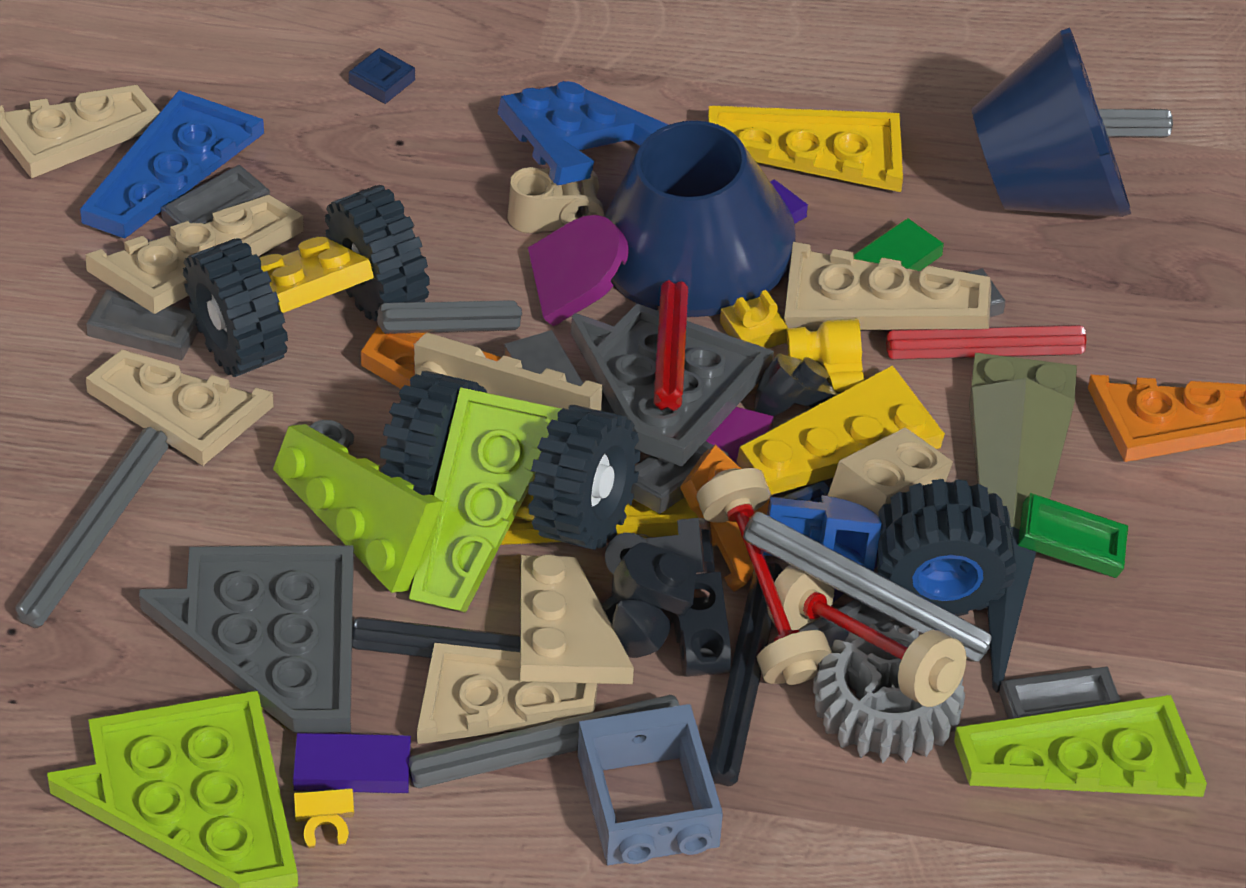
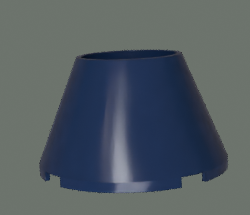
(1049, 138)
(701, 217)

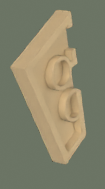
(66, 132)
(565, 627)

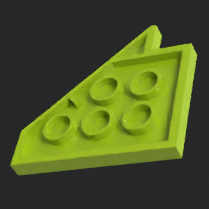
(191, 787)

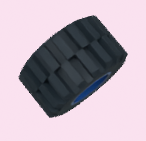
(948, 544)

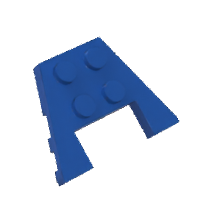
(568, 120)

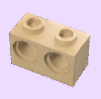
(888, 468)

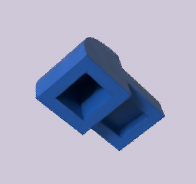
(834, 523)

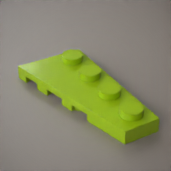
(482, 489)
(360, 504)
(1092, 749)

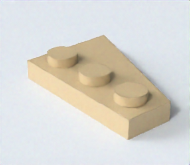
(192, 412)
(482, 694)

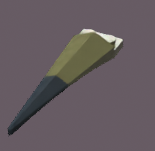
(1018, 436)

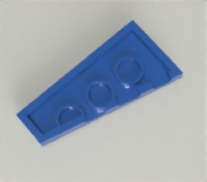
(168, 160)

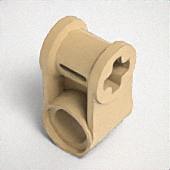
(542, 205)

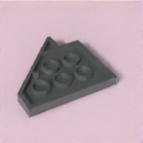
(716, 378)
(271, 626)

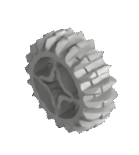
(884, 717)

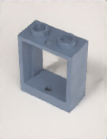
(664, 736)

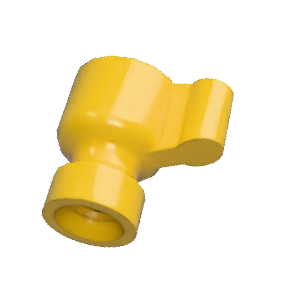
(835, 347)

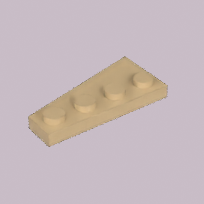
(154, 270)
(882, 293)
(503, 376)

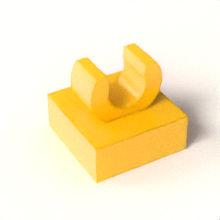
(755, 321)
(324, 808)

